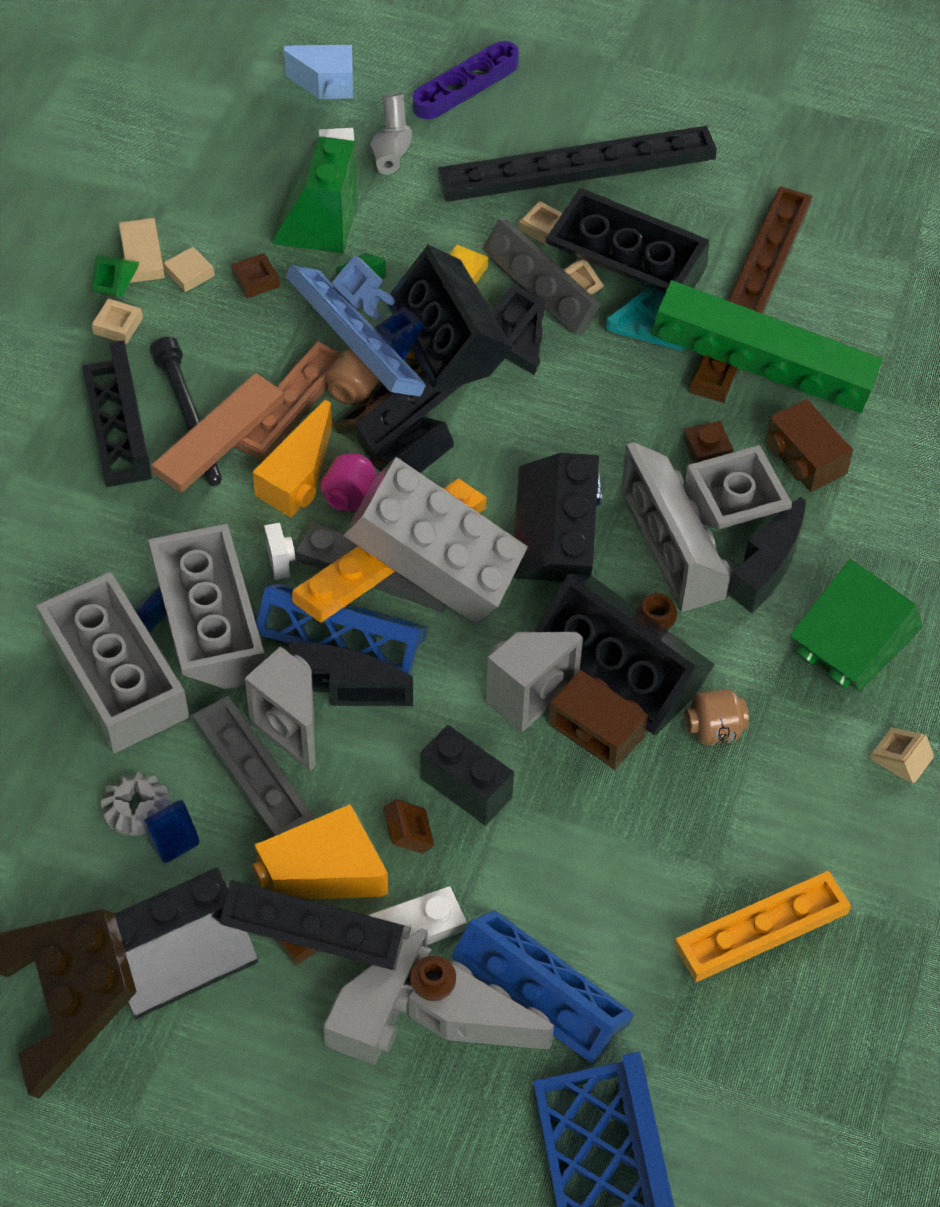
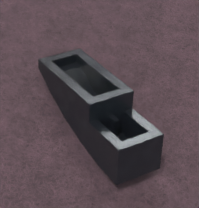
(767, 558)
(354, 676)

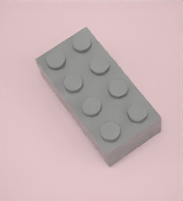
(436, 541)
(112, 662)

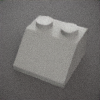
(735, 488)
(530, 672)
(283, 704)

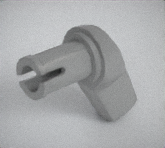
(395, 138)

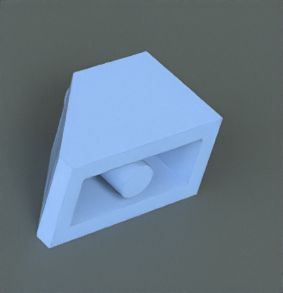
(321, 69)

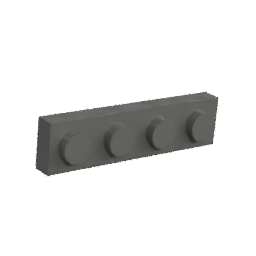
(541, 276)
(325, 546)
(251, 767)

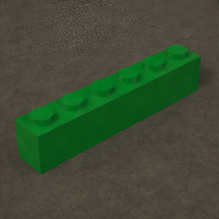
(766, 346)

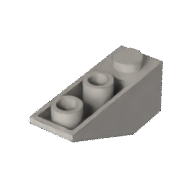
(369, 1005)
(481, 1014)

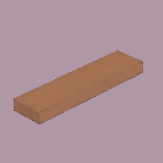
(301, 391)
(218, 433)

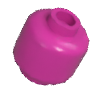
(348, 481)

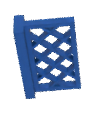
(642, 1135)

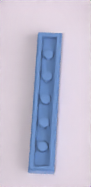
(355, 331)

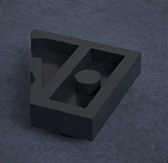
(521, 320)

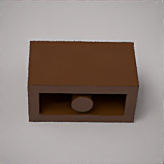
(808, 445)
(597, 719)

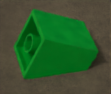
(321, 199)
(856, 627)

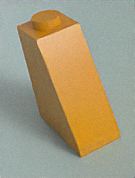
(322, 860)

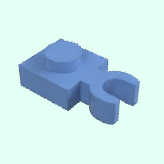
(360, 287)

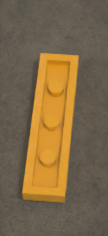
(762, 926)

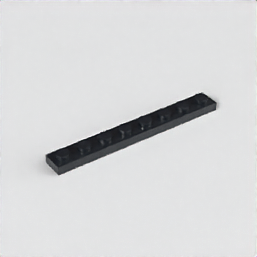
(576, 163)

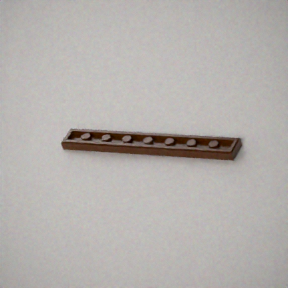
(757, 281)

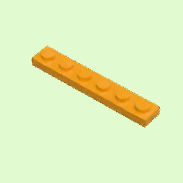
(359, 570)

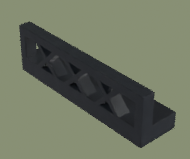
(128, 410)
(389, 414)
(313, 925)

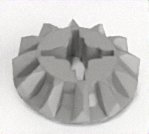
(117, 809)

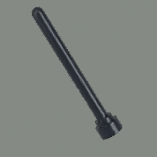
(168, 356)

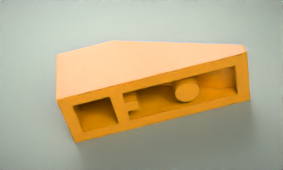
(293, 469)

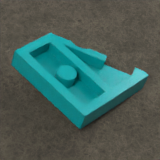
(638, 318)

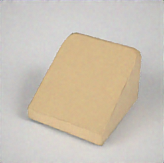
(584, 276)
(903, 753)

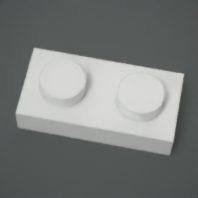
(433, 912)

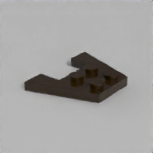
(82, 982)

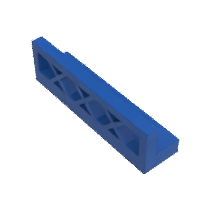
(350, 616)
(537, 978)

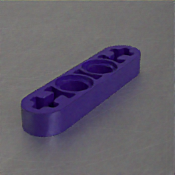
(434, 99)

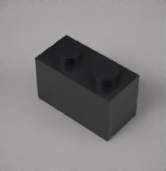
(466, 775)

